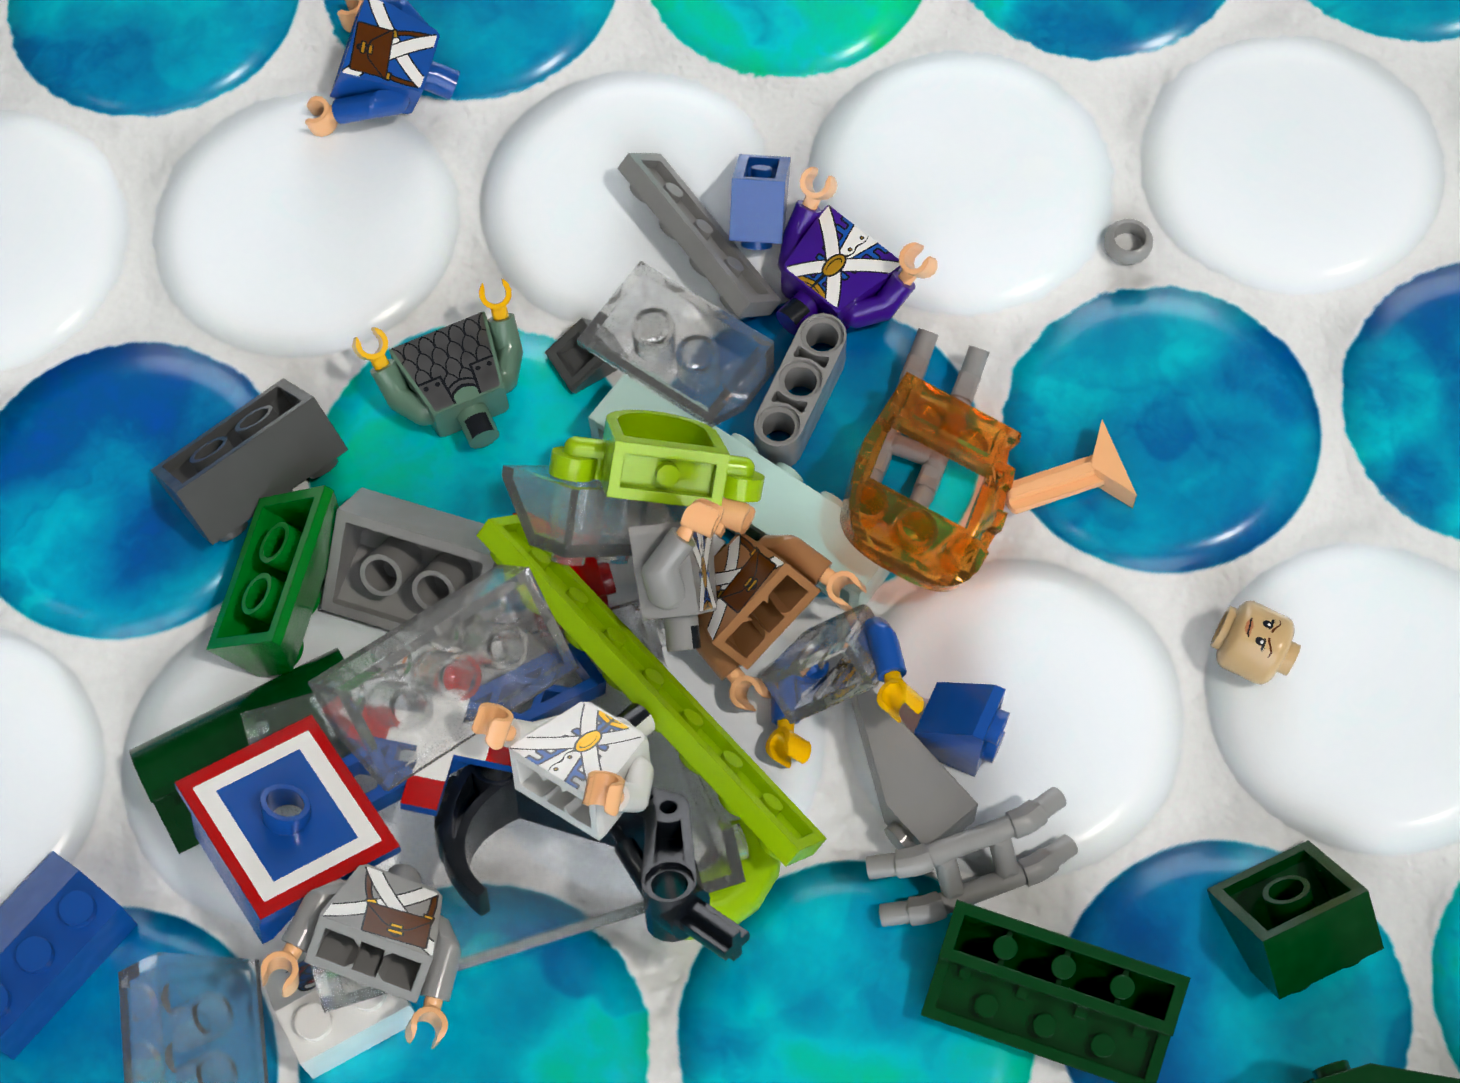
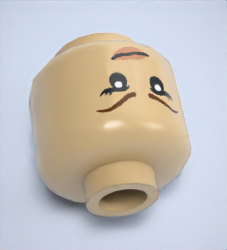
(1255, 642)

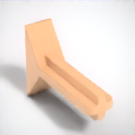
(1099, 470)

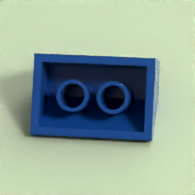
(50, 943)

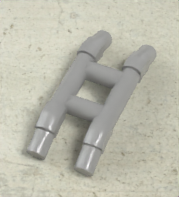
(904, 447)
(944, 853)

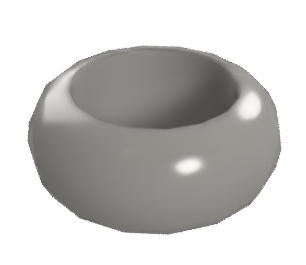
(1128, 256)

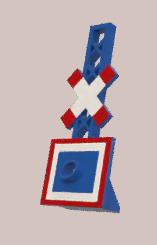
(279, 859)

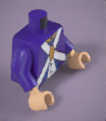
(839, 268)

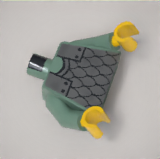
(453, 374)

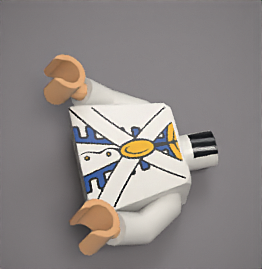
(577, 762)

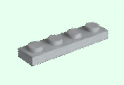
(699, 235)

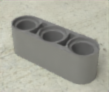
(806, 369)

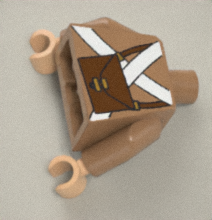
(758, 596)

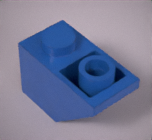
(963, 724)

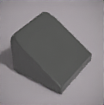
(574, 363)

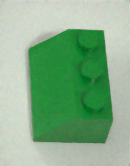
(276, 582)

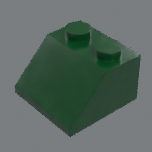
(1297, 918)

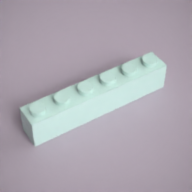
(785, 502)

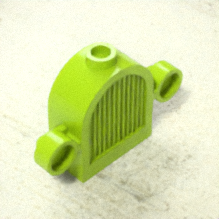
(658, 461)

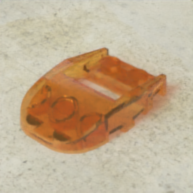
(906, 534)

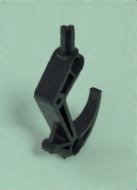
(650, 844)

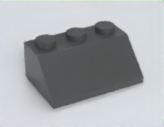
(250, 456)

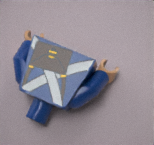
(382, 66)

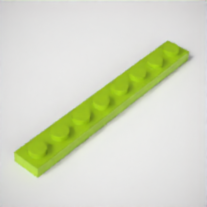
(644, 680)

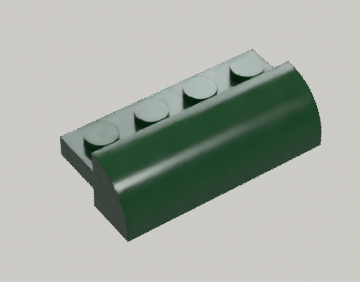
(209, 740)
(1054, 996)

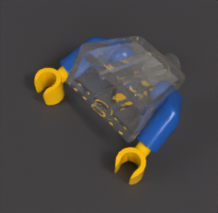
(829, 667)

